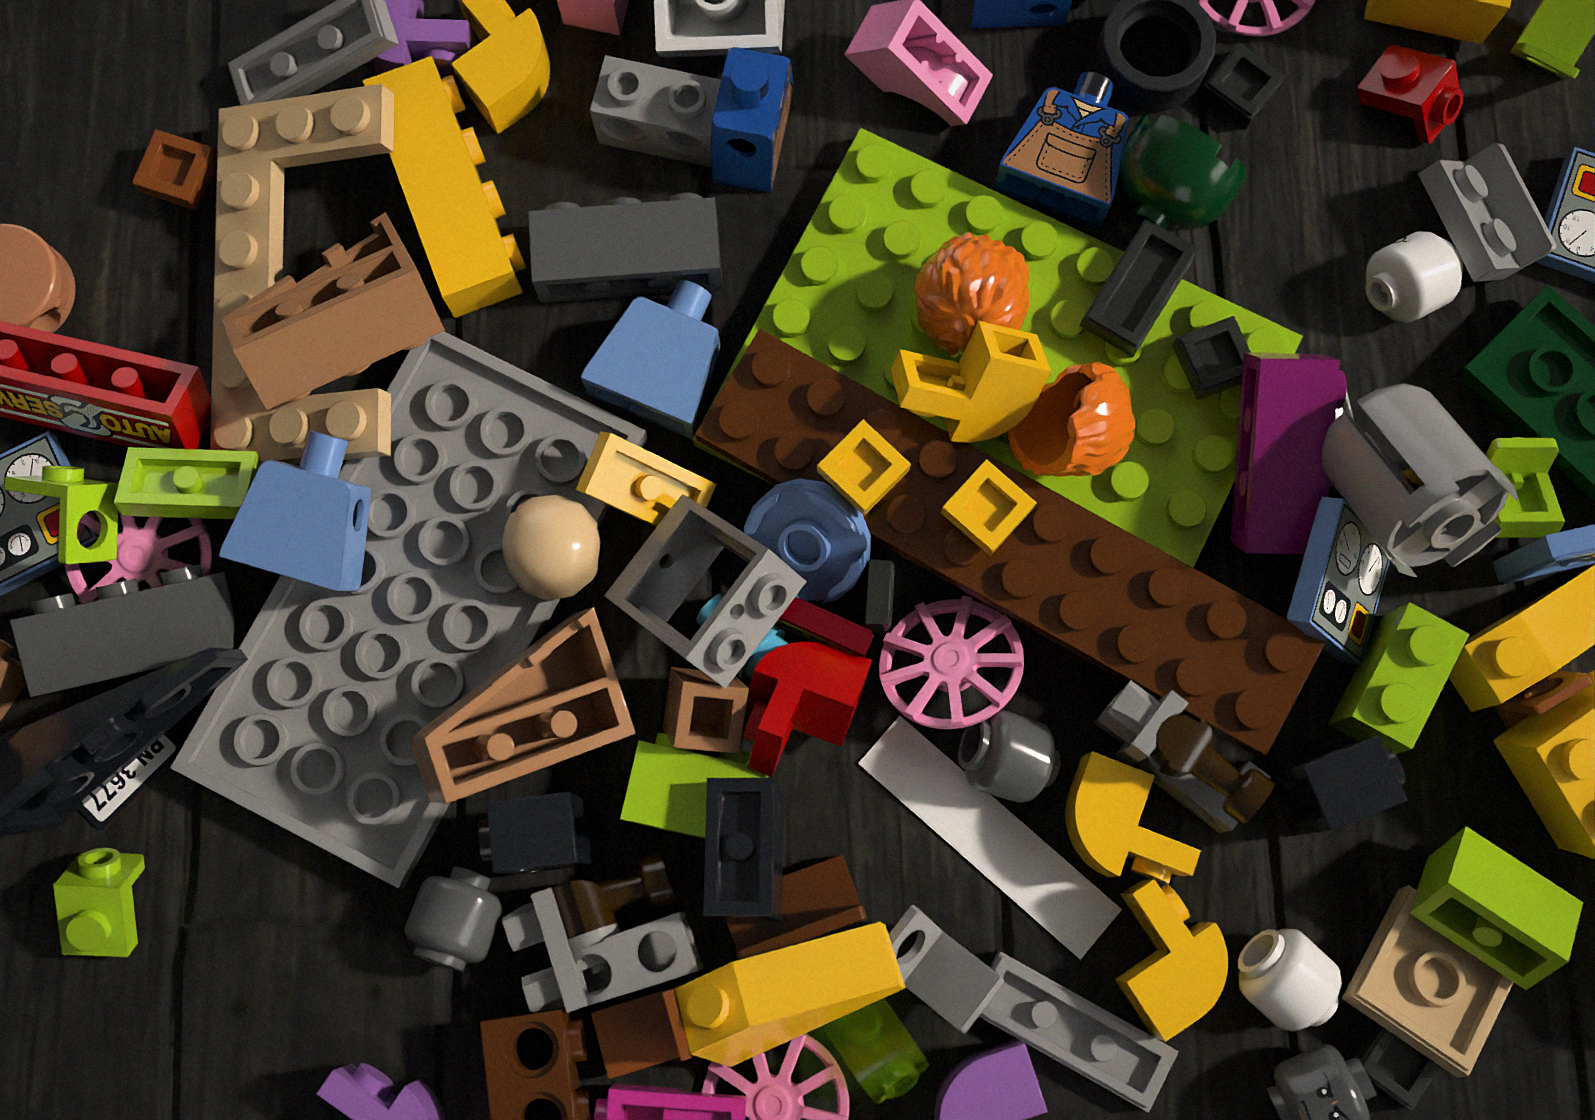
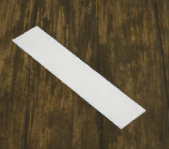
(990, 837)

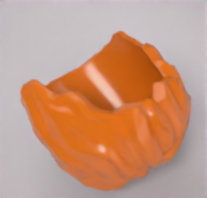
(970, 283)
(1076, 424)

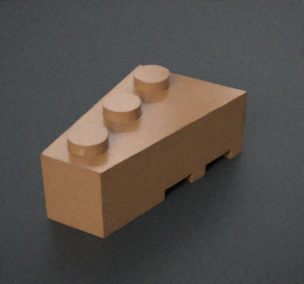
(334, 319)
(527, 715)

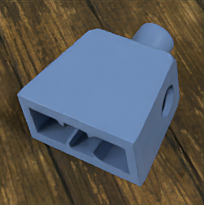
(659, 361)
(304, 519)

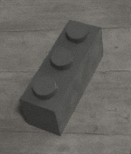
(624, 248)
(124, 630)

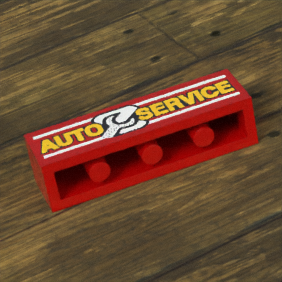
(101, 390)

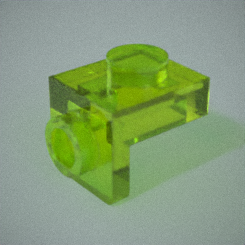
(878, 1050)

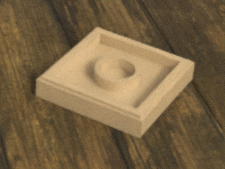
(1427, 989)

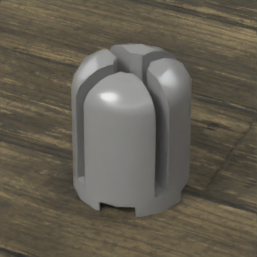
(1461, 486)

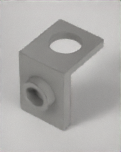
(943, 971)

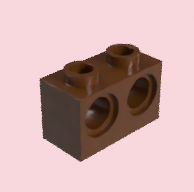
(517, 1082)

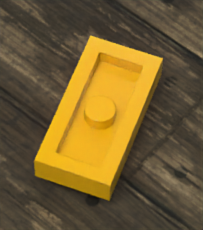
(638, 480)

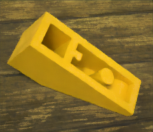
(1527, 644)
(786, 993)

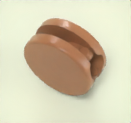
(34, 281)

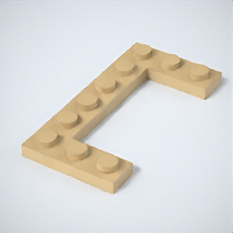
(251, 163)

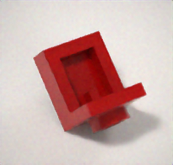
(1414, 87)

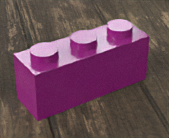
(1280, 440)

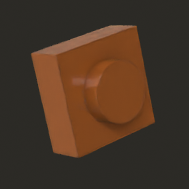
(175, 170)

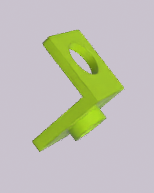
(1557, 36)
(76, 499)

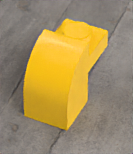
(509, 67)
(983, 392)
(1104, 821)
(1184, 973)

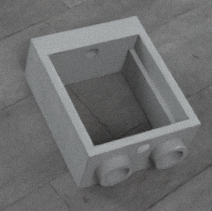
(693, 541)

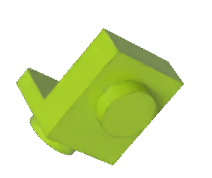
(1527, 467)
(98, 903)

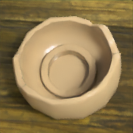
(551, 547)

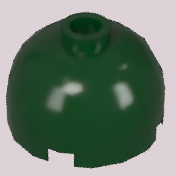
(1175, 176)

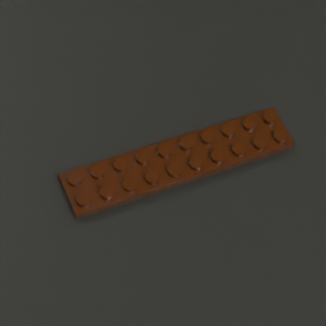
(1056, 571)

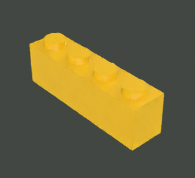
(445, 192)

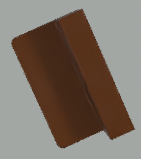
(812, 905)

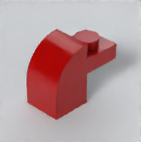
(805, 690)

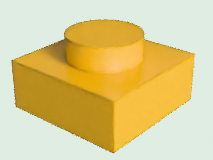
(863, 467)
(988, 507)

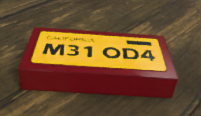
(825, 627)

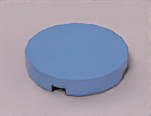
(814, 535)

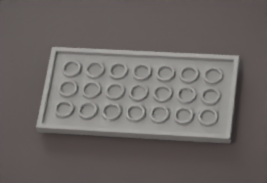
(345, 677)

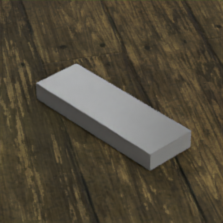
(314, 51)
(1078, 1033)

